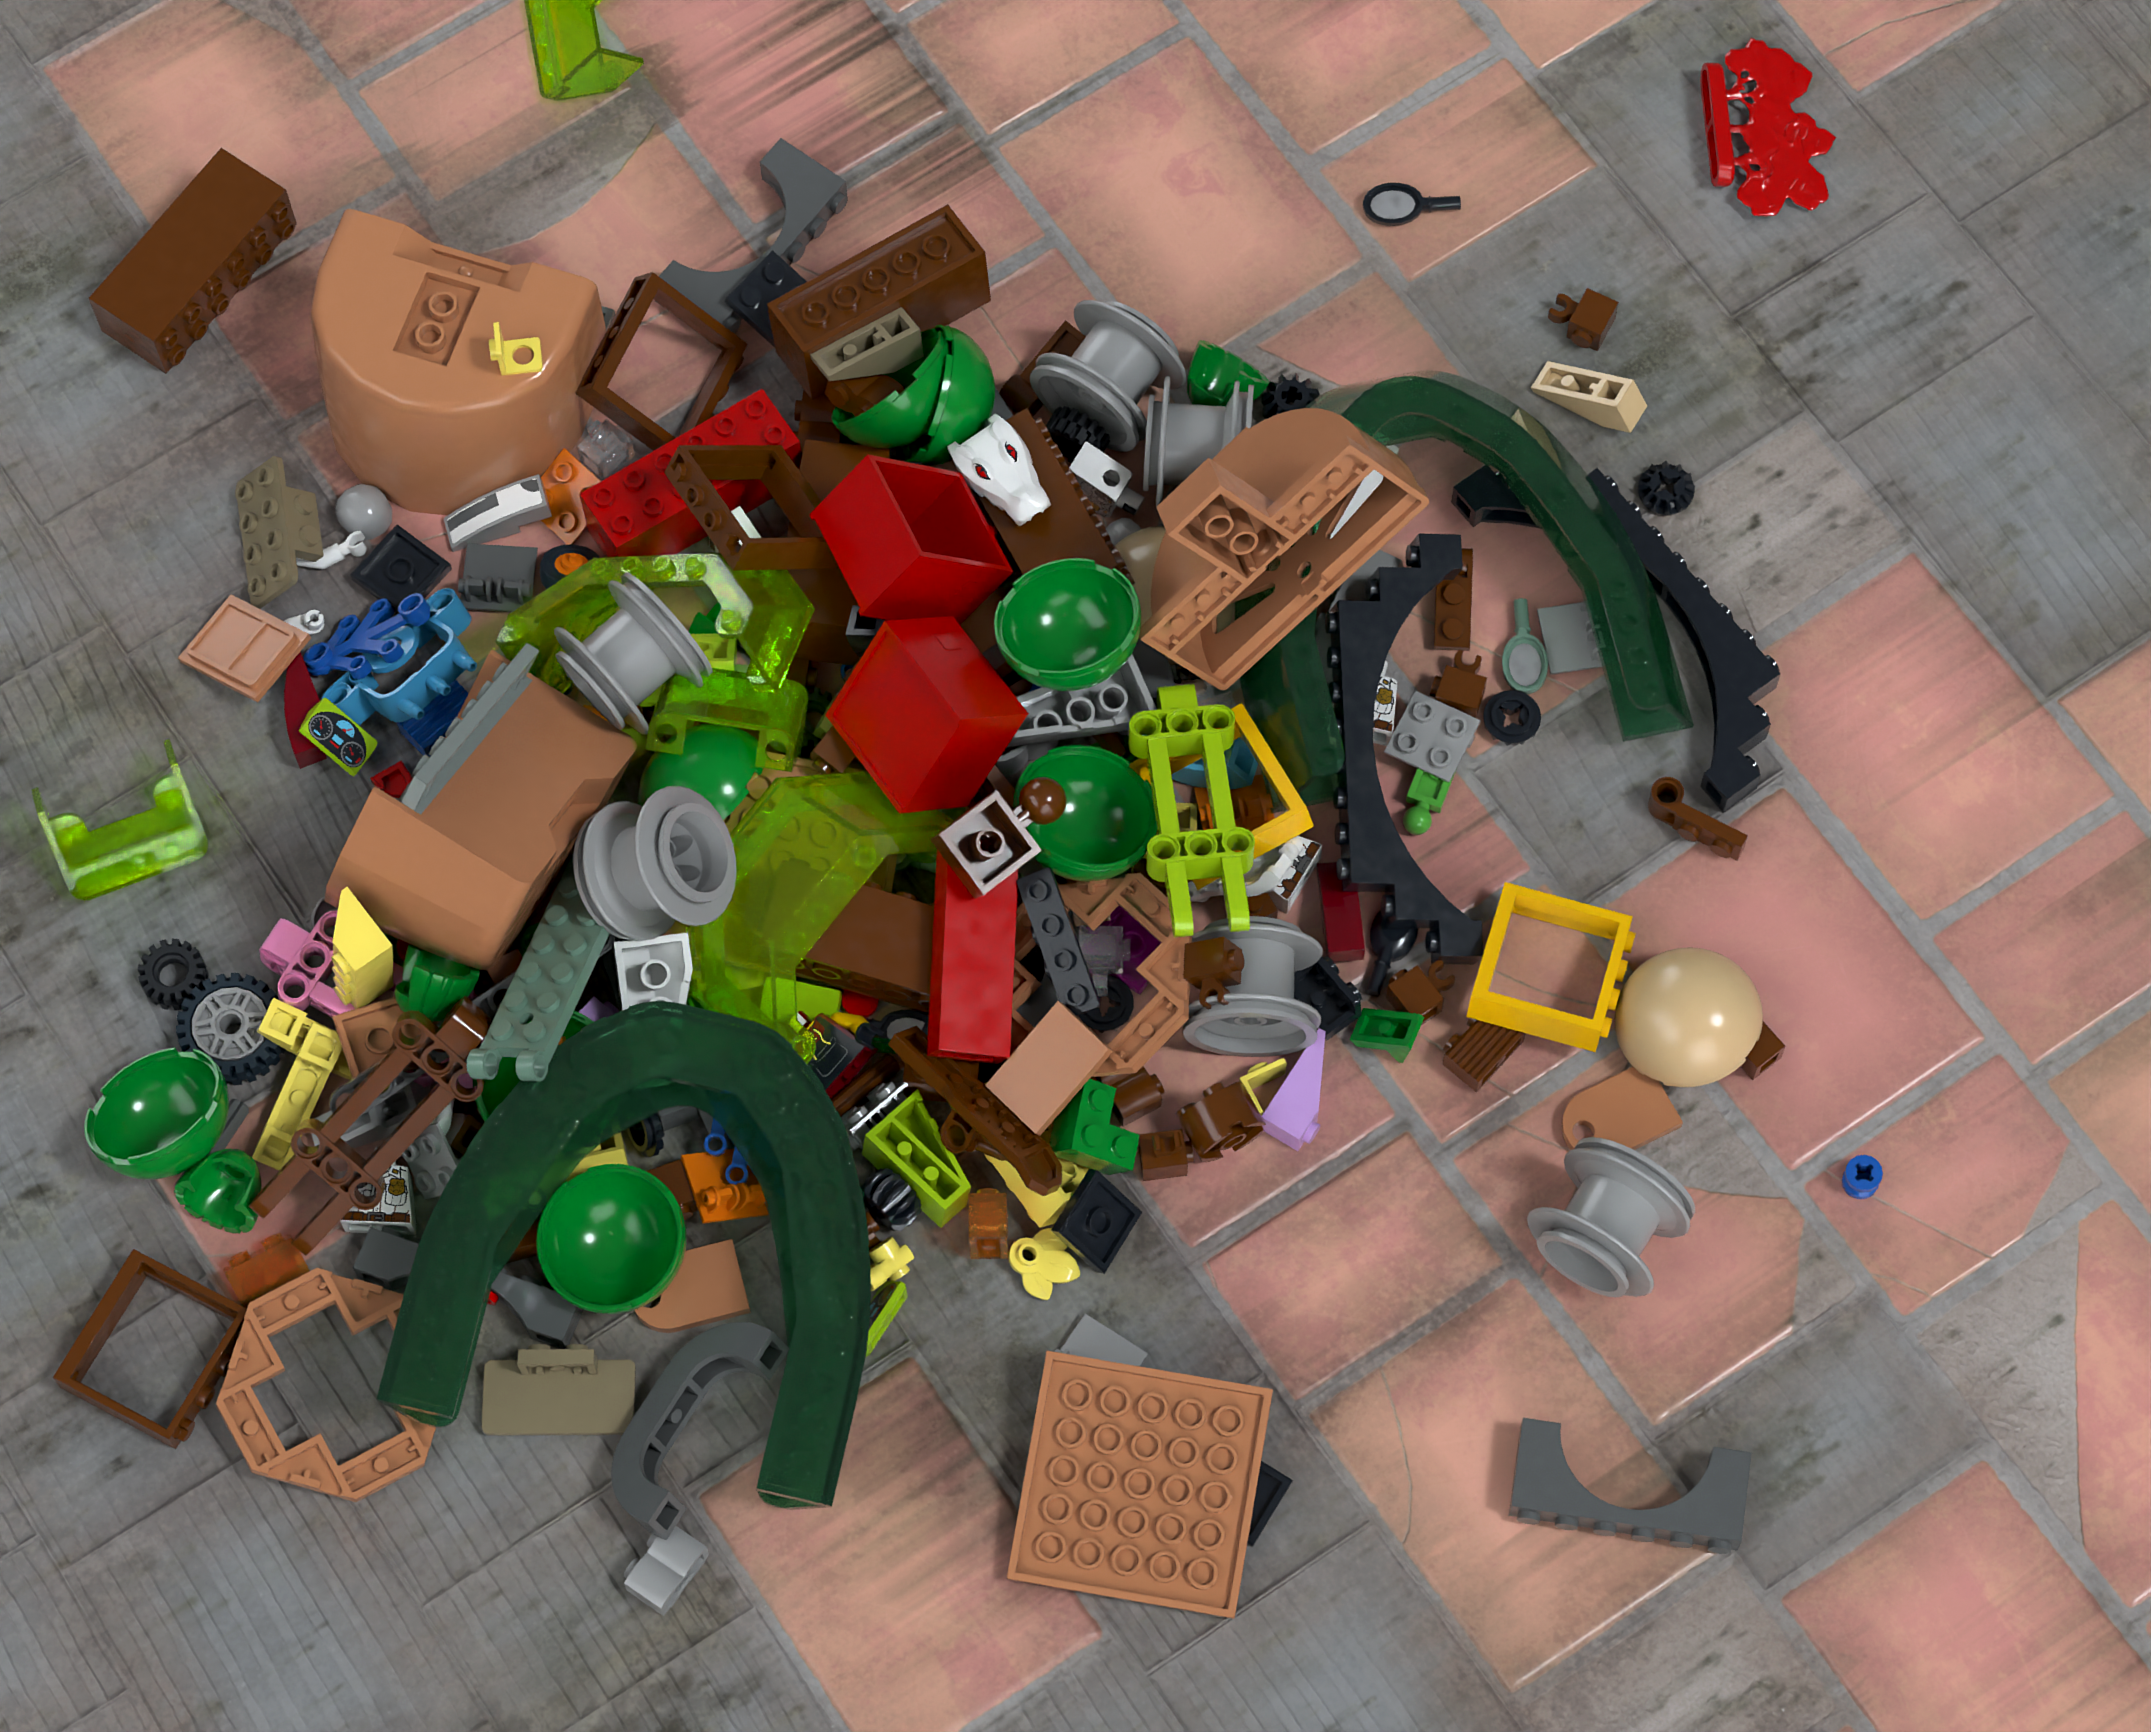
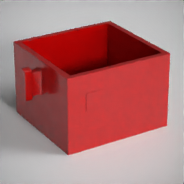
(911, 541)
(926, 714)

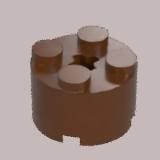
(1221, 1120)

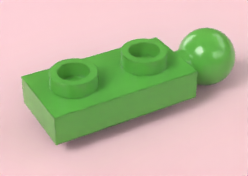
(1427, 794)

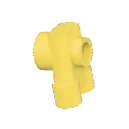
(889, 1262)

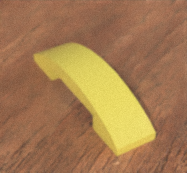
(288, 1029)
(298, 1095)

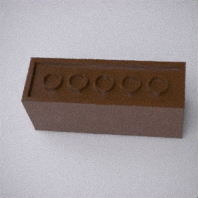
(193, 261)
(926, 269)
(1067, 526)
(825, 639)
(877, 949)

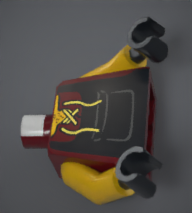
(841, 1047)

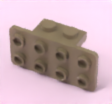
(275, 530)
(558, 1393)

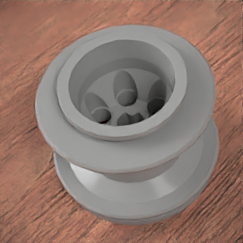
(1110, 370)
(1187, 434)
(631, 655)
(655, 864)
(1262, 1009)
(1611, 1218)

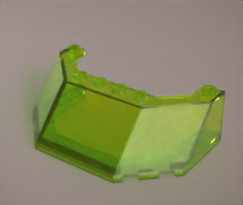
(758, 609)
(797, 868)

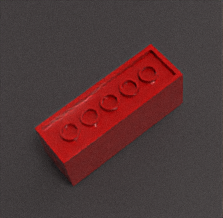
(642, 511)

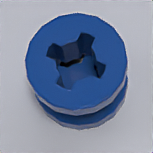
(1856, 1183)

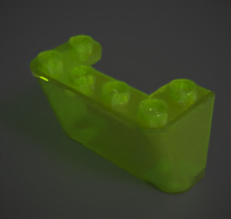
(732, 701)

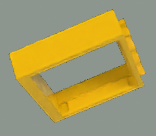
(1279, 829)
(1538, 1019)

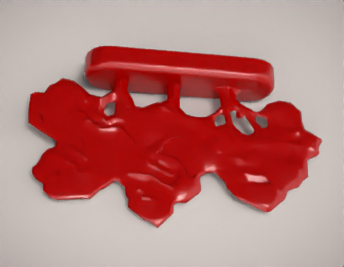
(1775, 134)

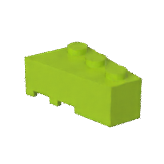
(913, 1148)

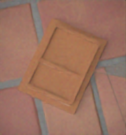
(244, 648)

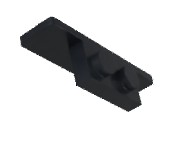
(1058, 942)

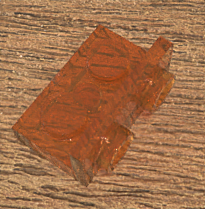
(265, 1269)

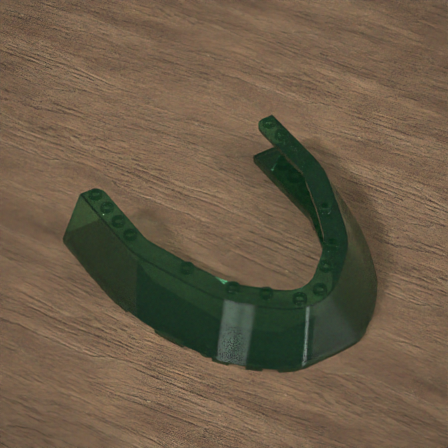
(1288, 685)
(597, 1087)

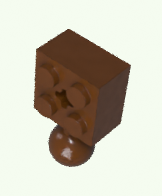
(1011, 844)

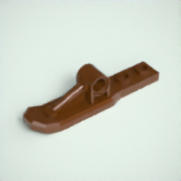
(979, 1117)

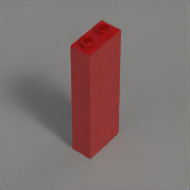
(972, 968)

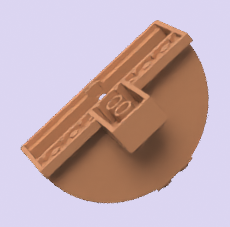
(1251, 509)

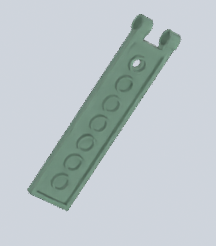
(543, 988)

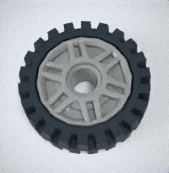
(219, 1006)

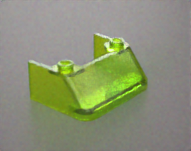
(570, 51)
(131, 847)

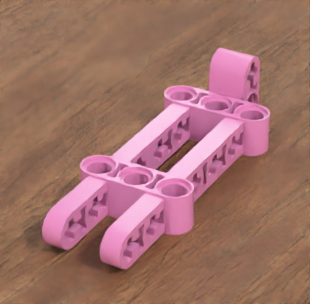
(286, 955)

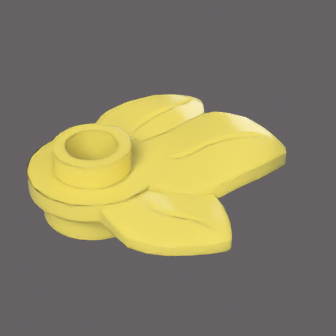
(1049, 1263)

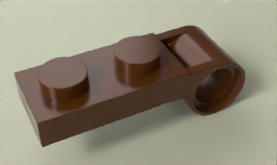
(1018, 390)
(1453, 608)
(1692, 823)

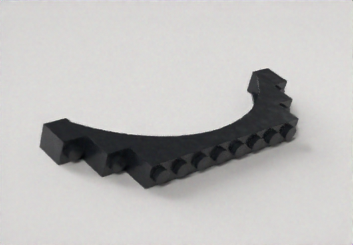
(1729, 656)
(1369, 843)

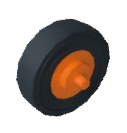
(562, 561)

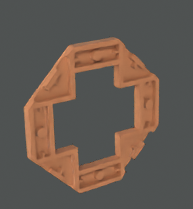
(1162, 968)
(256, 1361)

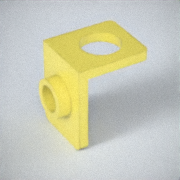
(504, 351)
(1261, 1074)

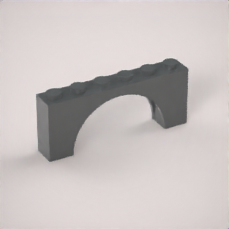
(810, 199)
(1550, 1492)

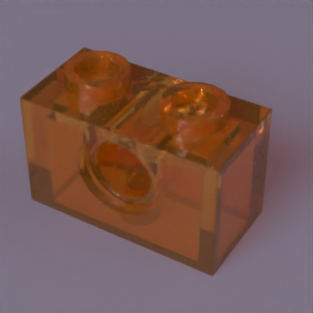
(988, 1224)

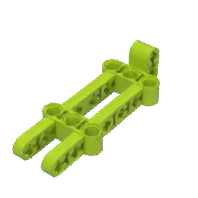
(1184, 729)

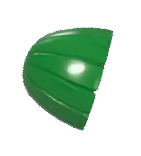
(1214, 373)
(433, 983)
(221, 1190)

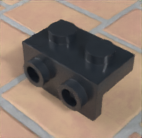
(1329, 995)

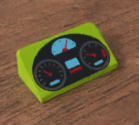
(338, 736)
(883, 1310)

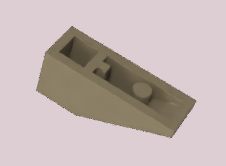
(873, 349)

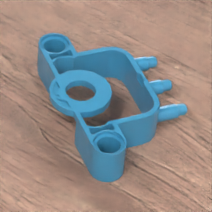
(448, 621)

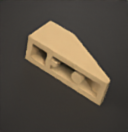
(1594, 395)

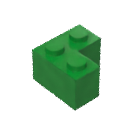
(1085, 1136)

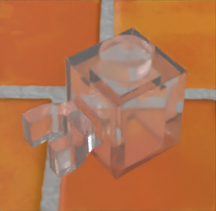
(605, 449)
(1104, 953)

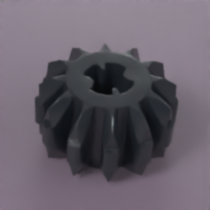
(1286, 391)
(891, 1199)

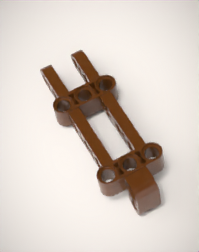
(457, 1035)

